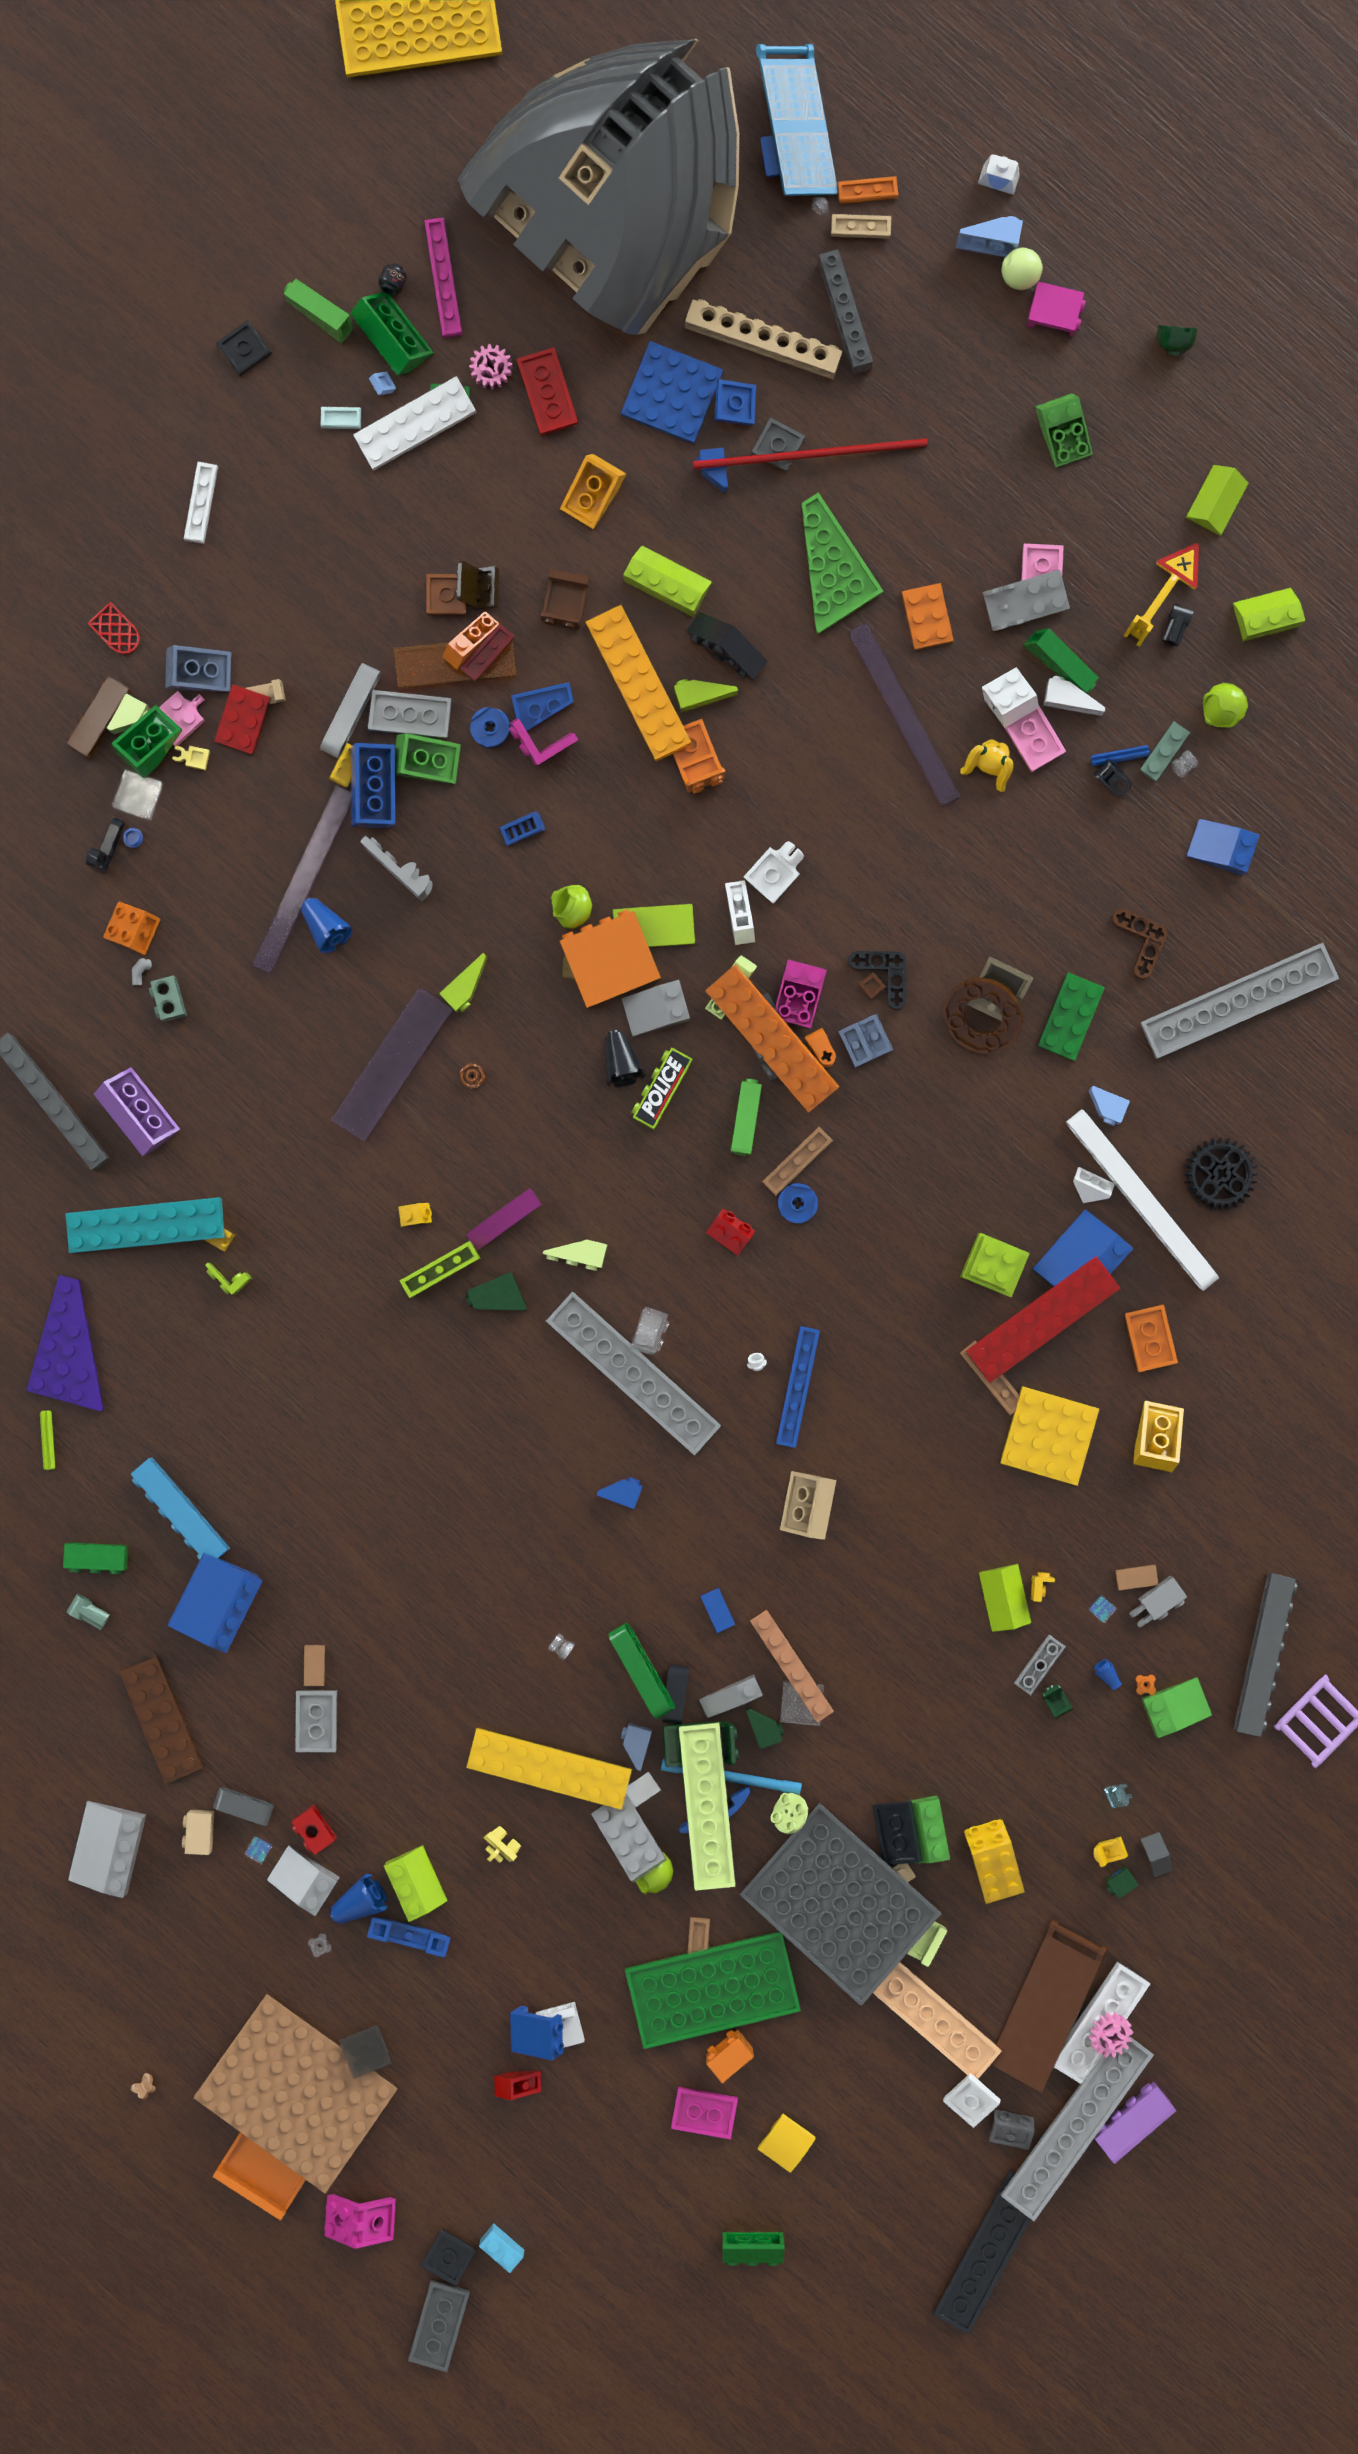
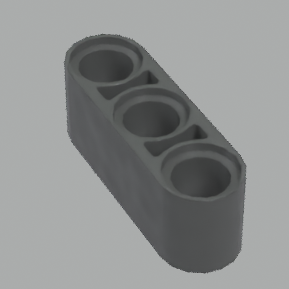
(243, 1806)

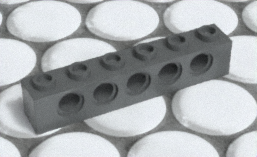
(845, 312)

